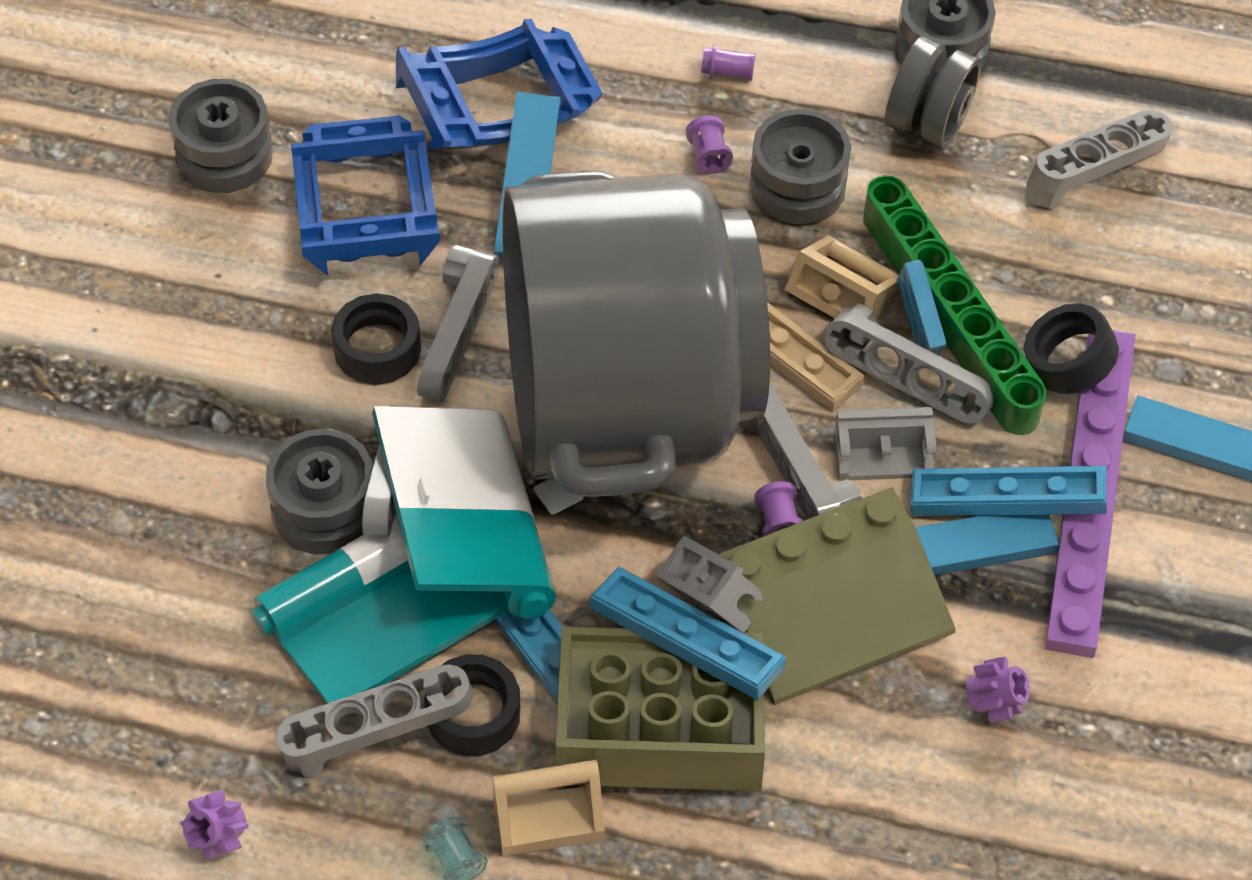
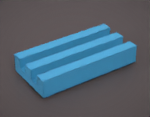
(920, 307)

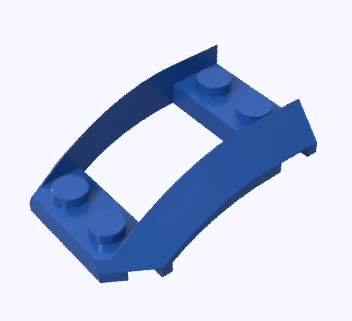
(435, 76)
(365, 236)

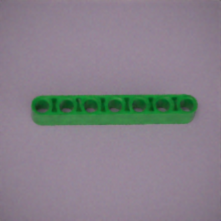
(966, 318)

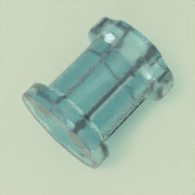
(454, 850)

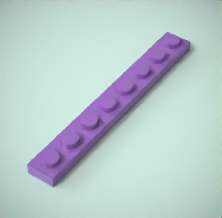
(1086, 537)

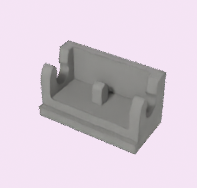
(883, 443)
(708, 582)

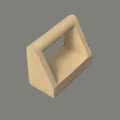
(834, 287)
(549, 817)

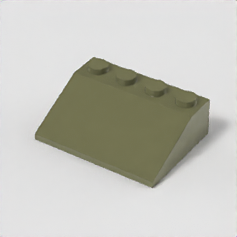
(841, 593)
(654, 716)

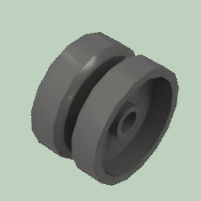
(956, 23)
(932, 92)
(221, 135)
(799, 166)
(318, 489)

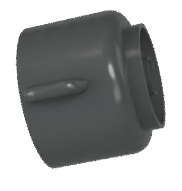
(630, 326)

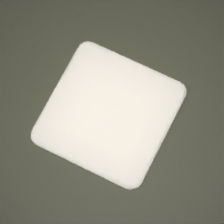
(555, 496)

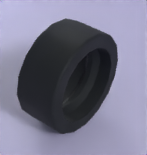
(373, 310)
(1080, 372)
(489, 736)

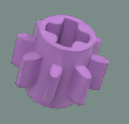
(998, 689)
(214, 824)

